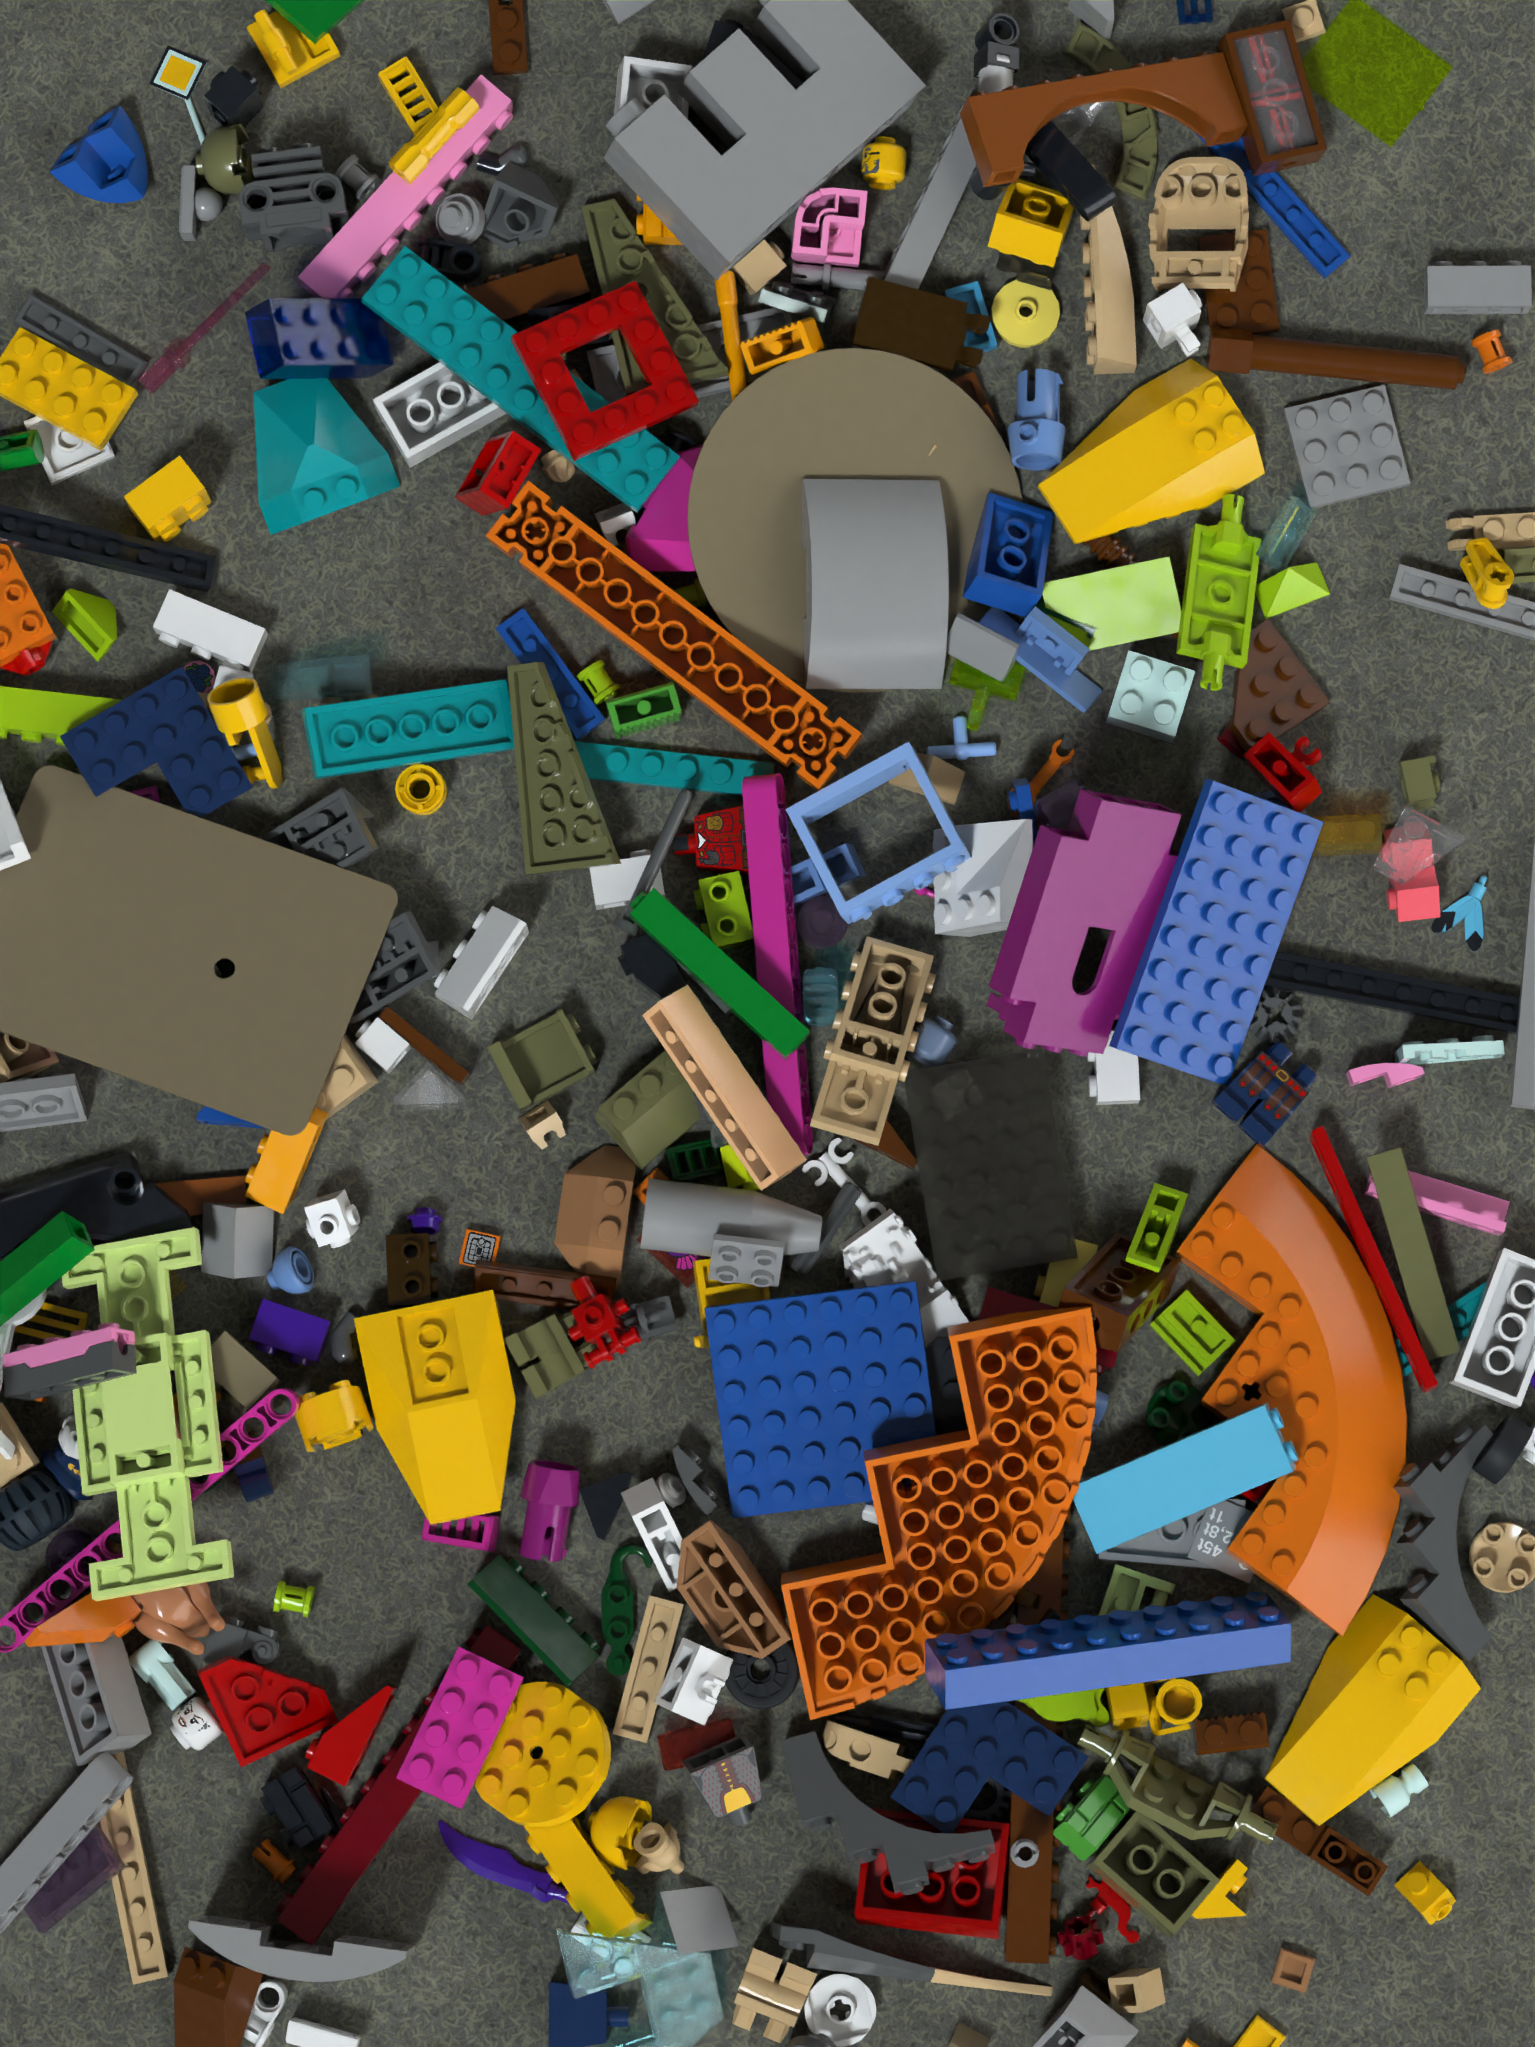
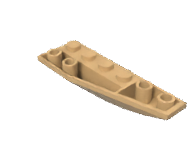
(1111, 302)

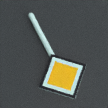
(179, 75)

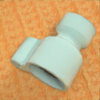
(1396, 1791)

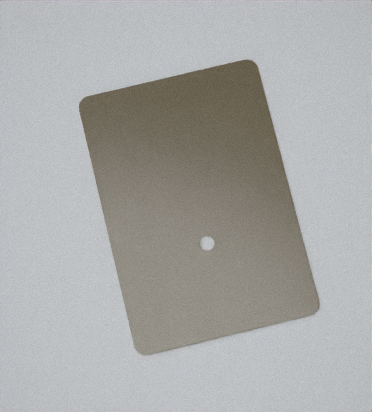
(120, 940)

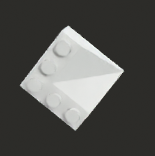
(986, 886)

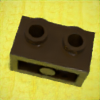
(410, 1269)

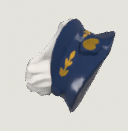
(64, 1460)

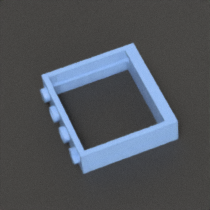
(855, 785)

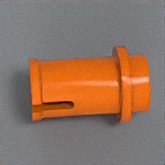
(276, 1863)

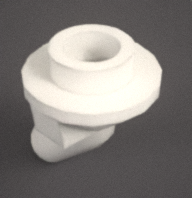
(671, 1493)

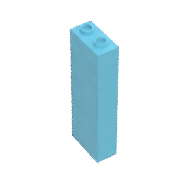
(1184, 1477)

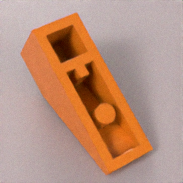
(87, 1622)

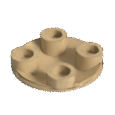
(1503, 1557)

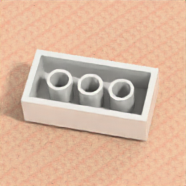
(433, 412)
(1501, 1339)

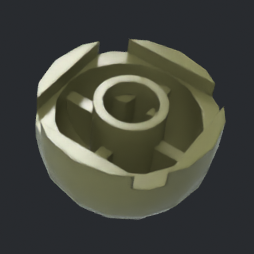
(226, 159)

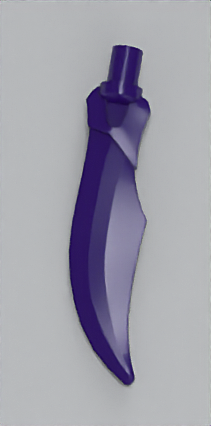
(500, 1866)

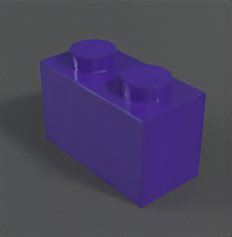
(290, 1332)

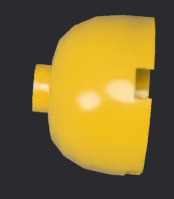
(615, 1828)

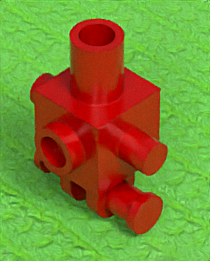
(599, 1320)

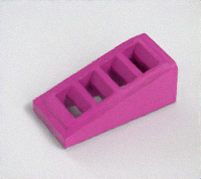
(489, 1535)

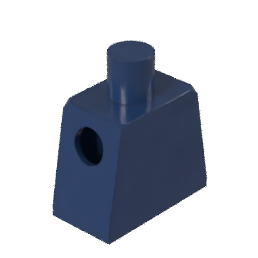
(583, 2019)

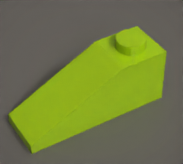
(1157, 1228)

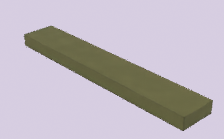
(1413, 1253)

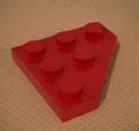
(263, 1707)

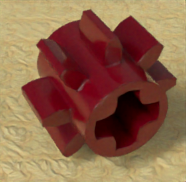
(1080, 1937)

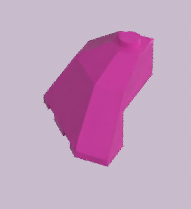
(661, 534)

